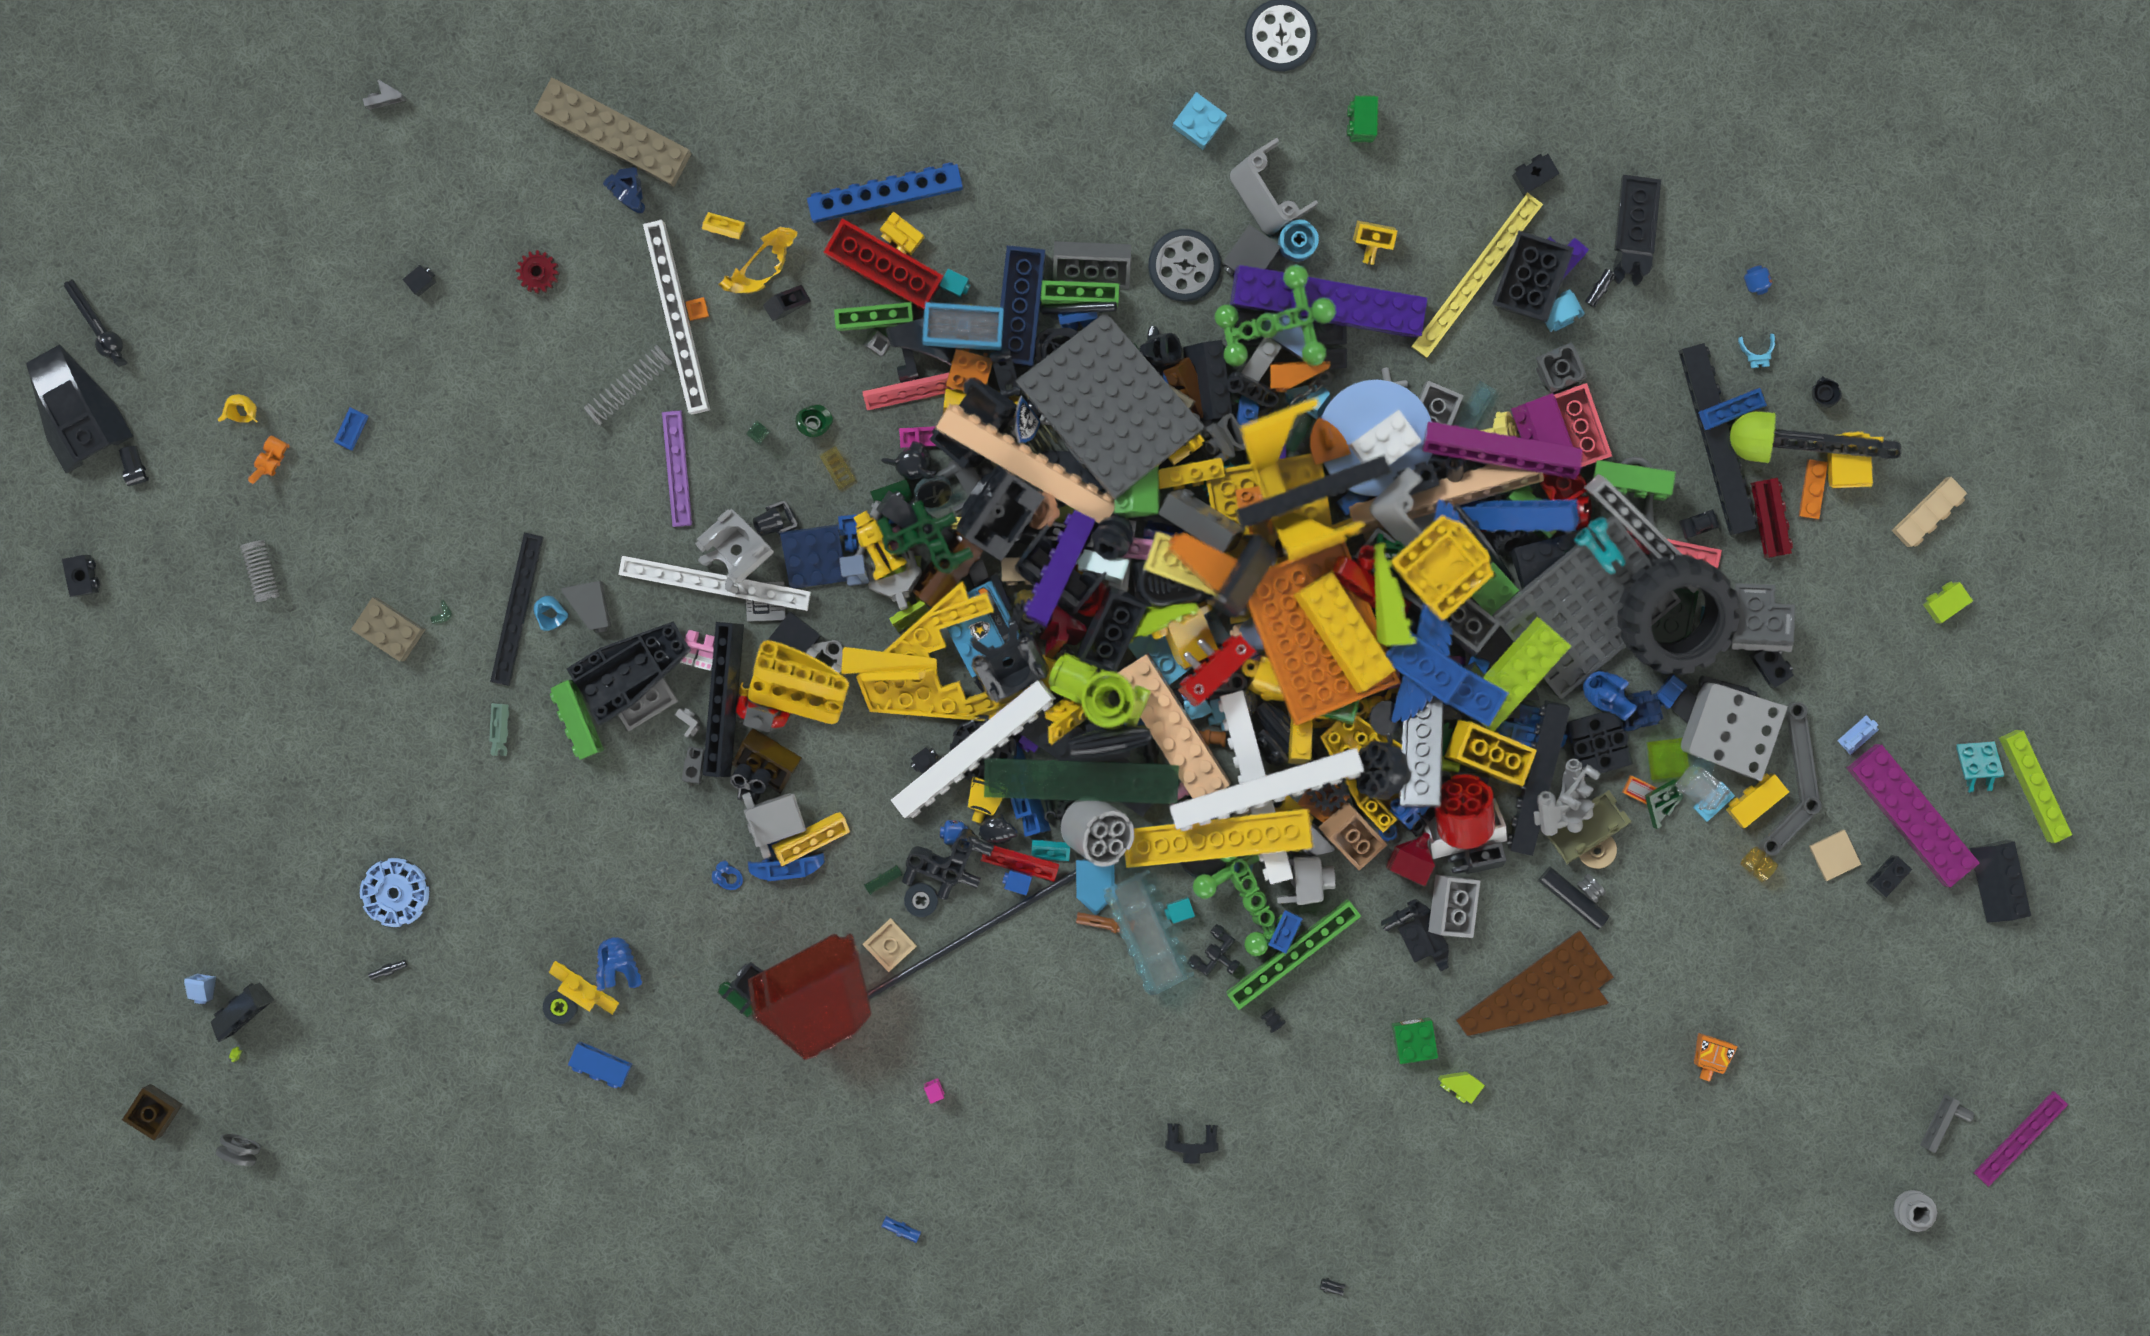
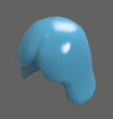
(545, 622)

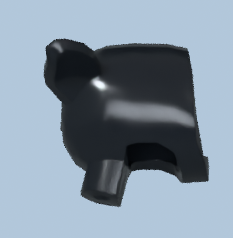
(1161, 349)
(912, 462)

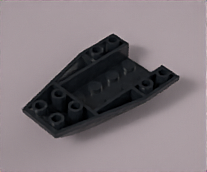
(74, 409)
(626, 670)

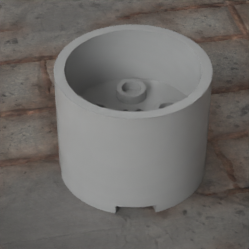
(1097, 831)

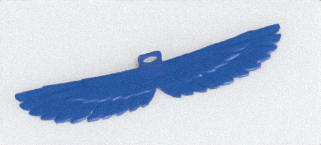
(1436, 633)

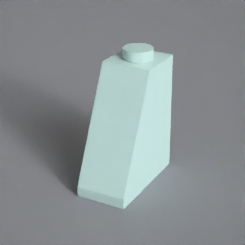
(1094, 563)

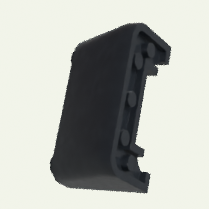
(987, 405)

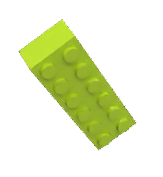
(1525, 666)

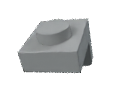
(688, 717)

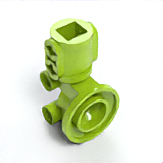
(1085, 686)

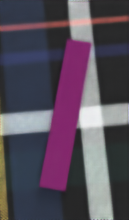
(2020, 1138)

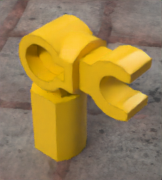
(1183, 452)

